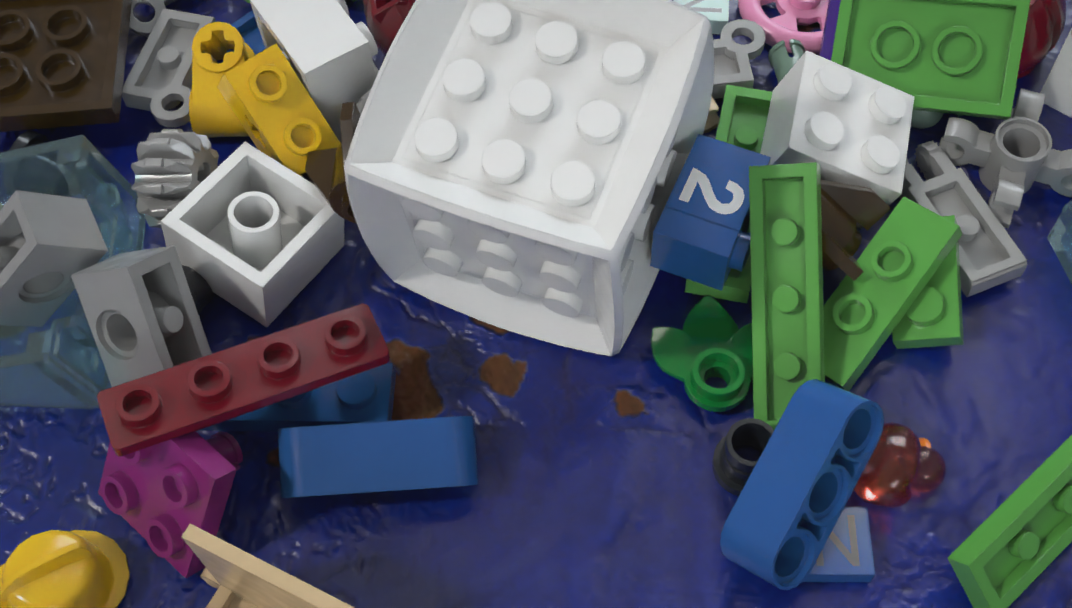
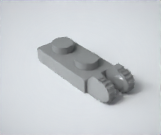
(985, 248)

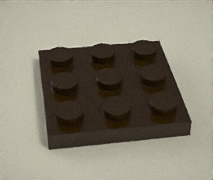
(61, 62)

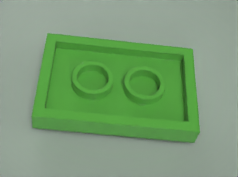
(943, 52)

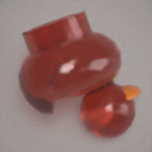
(899, 465)

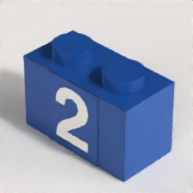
(707, 214)

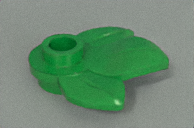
(705, 349)

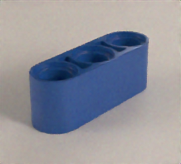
(377, 456)
(801, 483)

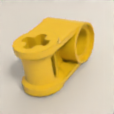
(207, 106)

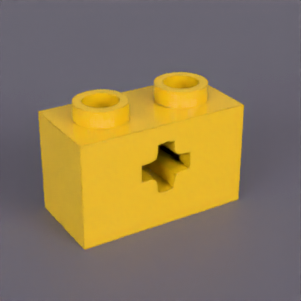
(276, 109)

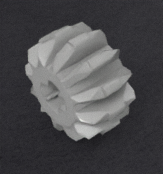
(169, 170)

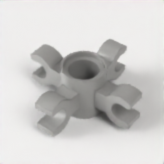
(1011, 156)

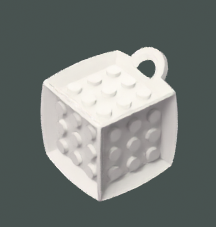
(530, 157)

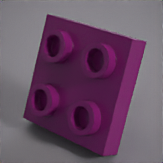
(173, 487)

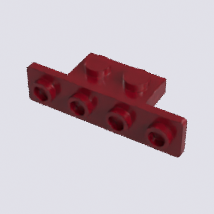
(241, 379)

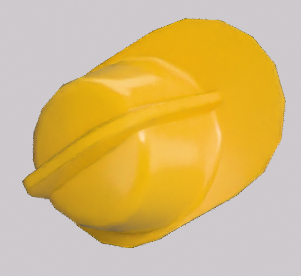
(65, 572)

